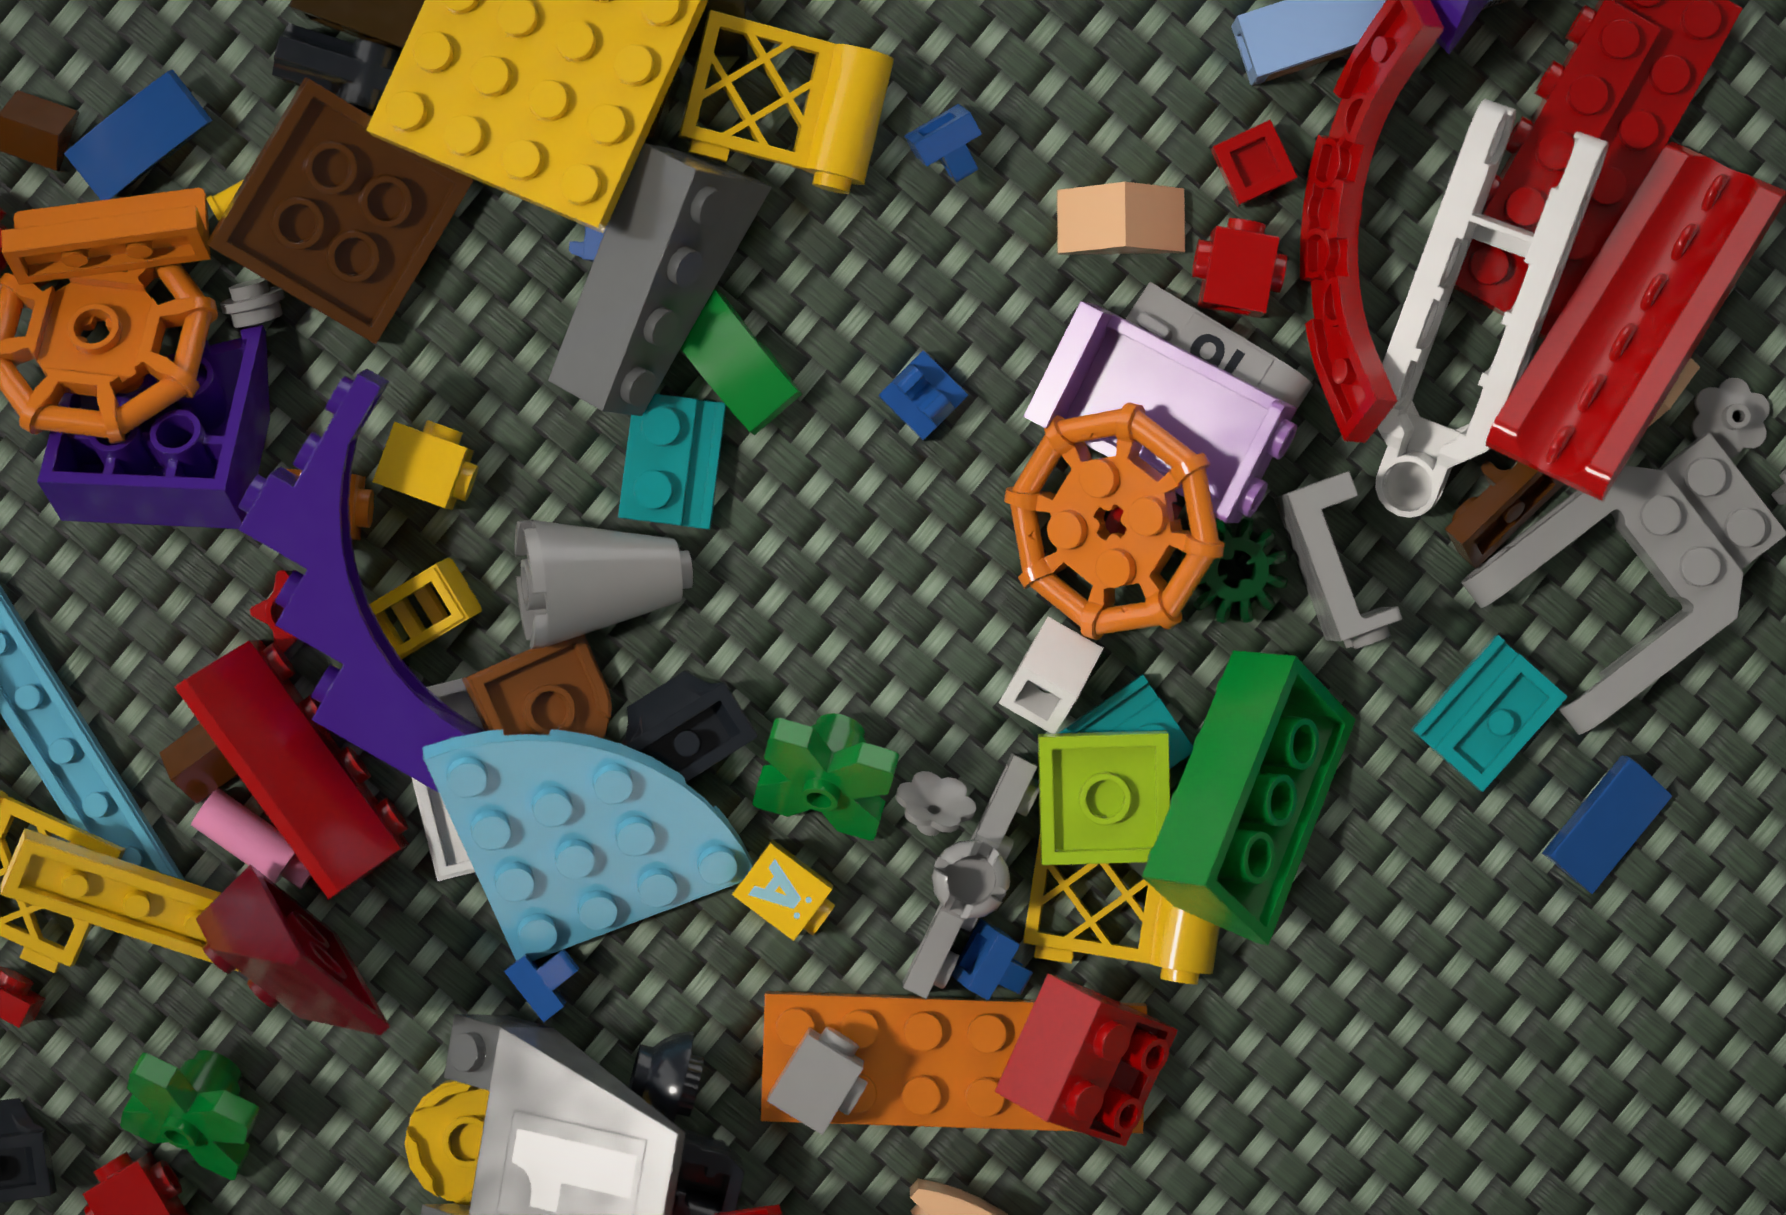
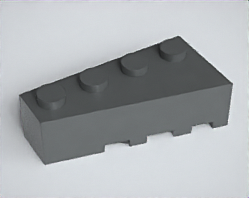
(653, 275)

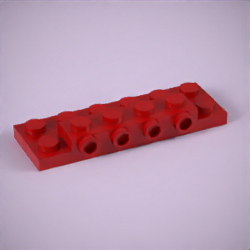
(1620, 83)

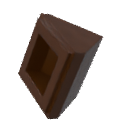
(36, 129)
(196, 764)

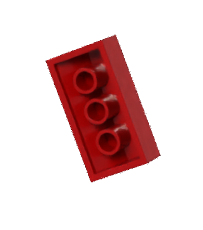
(294, 765)

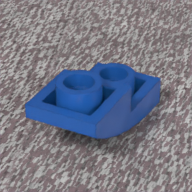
(138, 136)

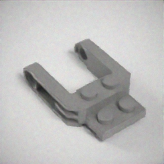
(1692, 530)

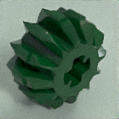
(1243, 588)

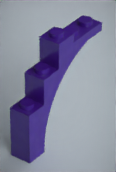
(307, 519)

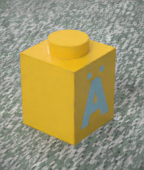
(786, 892)

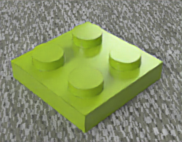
(1102, 795)

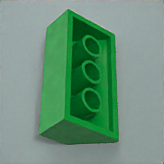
(1250, 795)

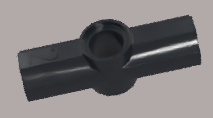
(347, 69)

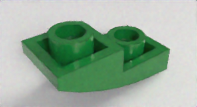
(738, 365)

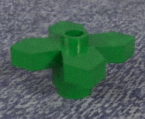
(826, 771)
(192, 1109)

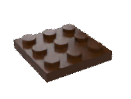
(338, 212)

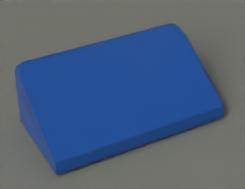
(1607, 823)

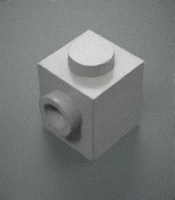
(820, 1079)

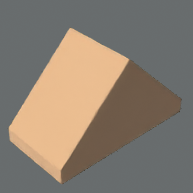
(1120, 219)

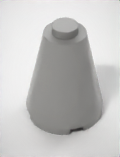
(592, 578)

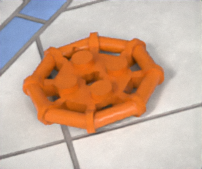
(107, 366)
(1080, 528)

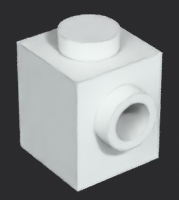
(1057, 664)

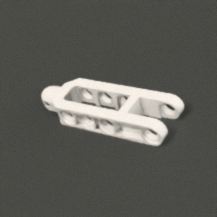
(1424, 451)

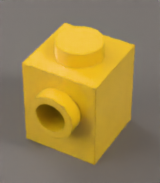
(427, 464)

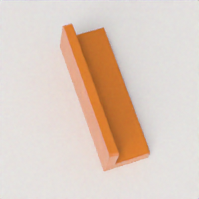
(108, 236)

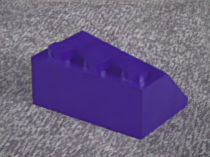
(181, 463)

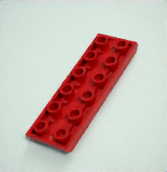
(1635, 320)

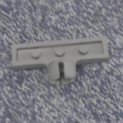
(972, 877)

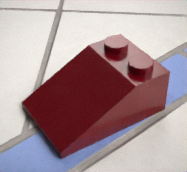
(287, 955)

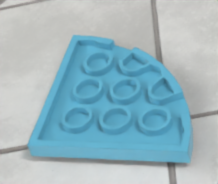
(579, 834)

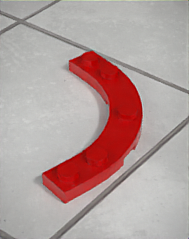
(1333, 209)

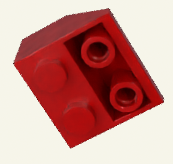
(1086, 1061)

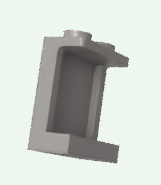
(1321, 565)

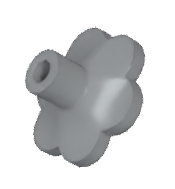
(1715, 414)
(935, 803)

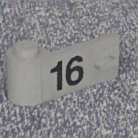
(1209, 340)

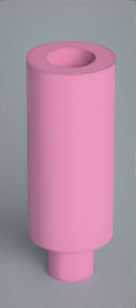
(249, 838)

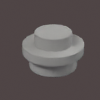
(253, 303)

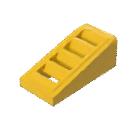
(454, 593)

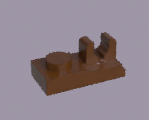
(1494, 515)

